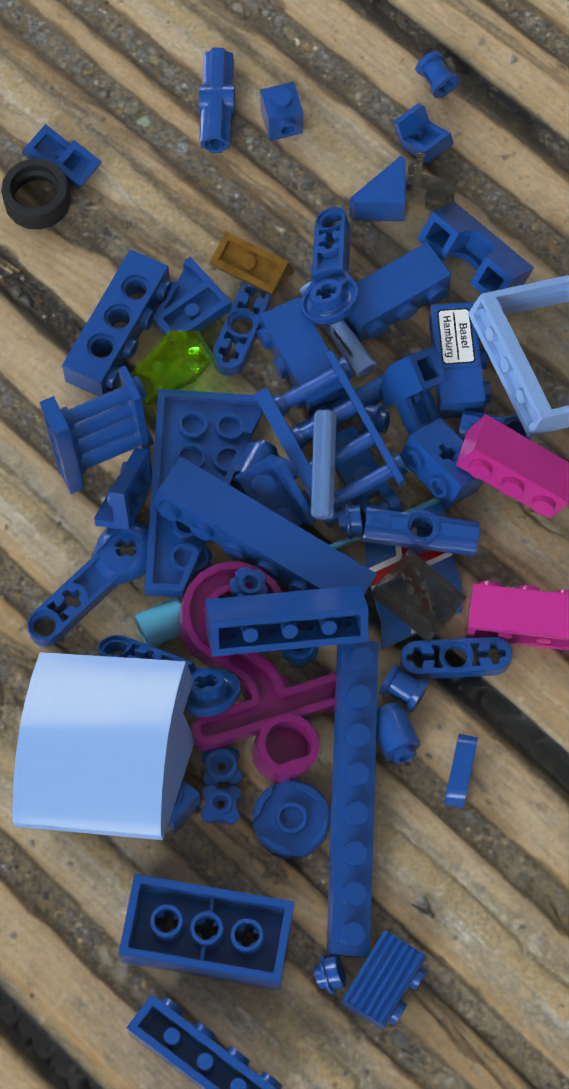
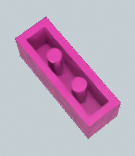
(515, 466)
(519, 615)

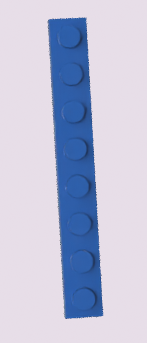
(353, 800)

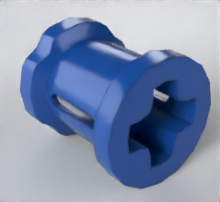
(437, 74)
(403, 688)

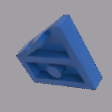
(191, 302)

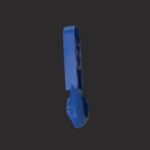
(333, 290)
(94, 580)
(212, 689)

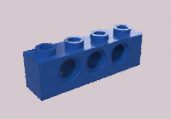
(134, 276)

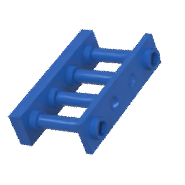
(295, 438)
(76, 455)

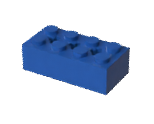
(193, 909)

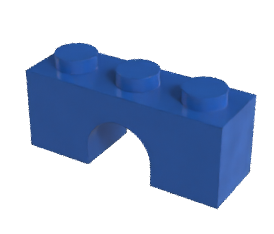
(459, 235)

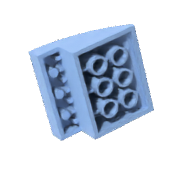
(102, 745)

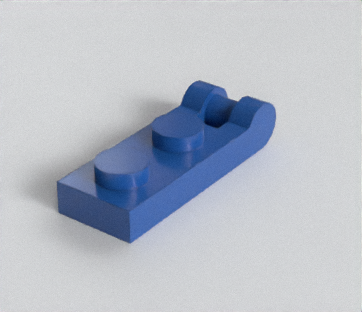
(358, 467)

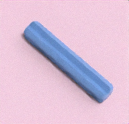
(323, 465)

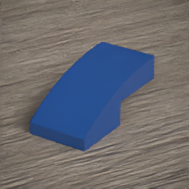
(71, 158)

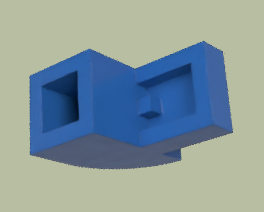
(409, 385)

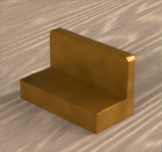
(250, 263)

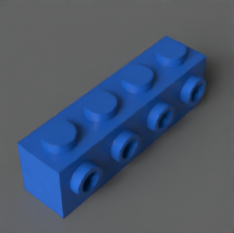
(286, 620)
(193, 1049)

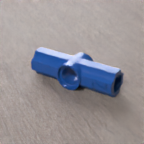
(216, 100)
(445, 536)

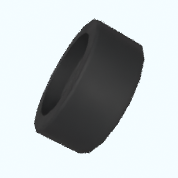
(29, 171)

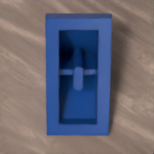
(383, 196)

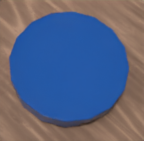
(291, 819)

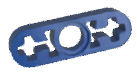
(243, 342)
(484, 667)

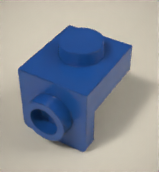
(421, 135)

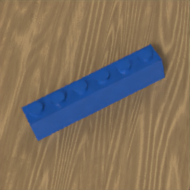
(254, 532)

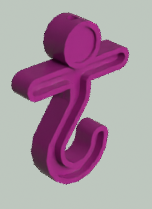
(272, 704)

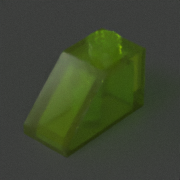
(173, 363)

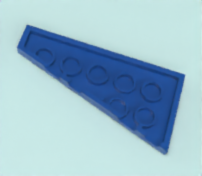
(210, 433)

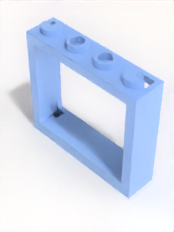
(507, 355)

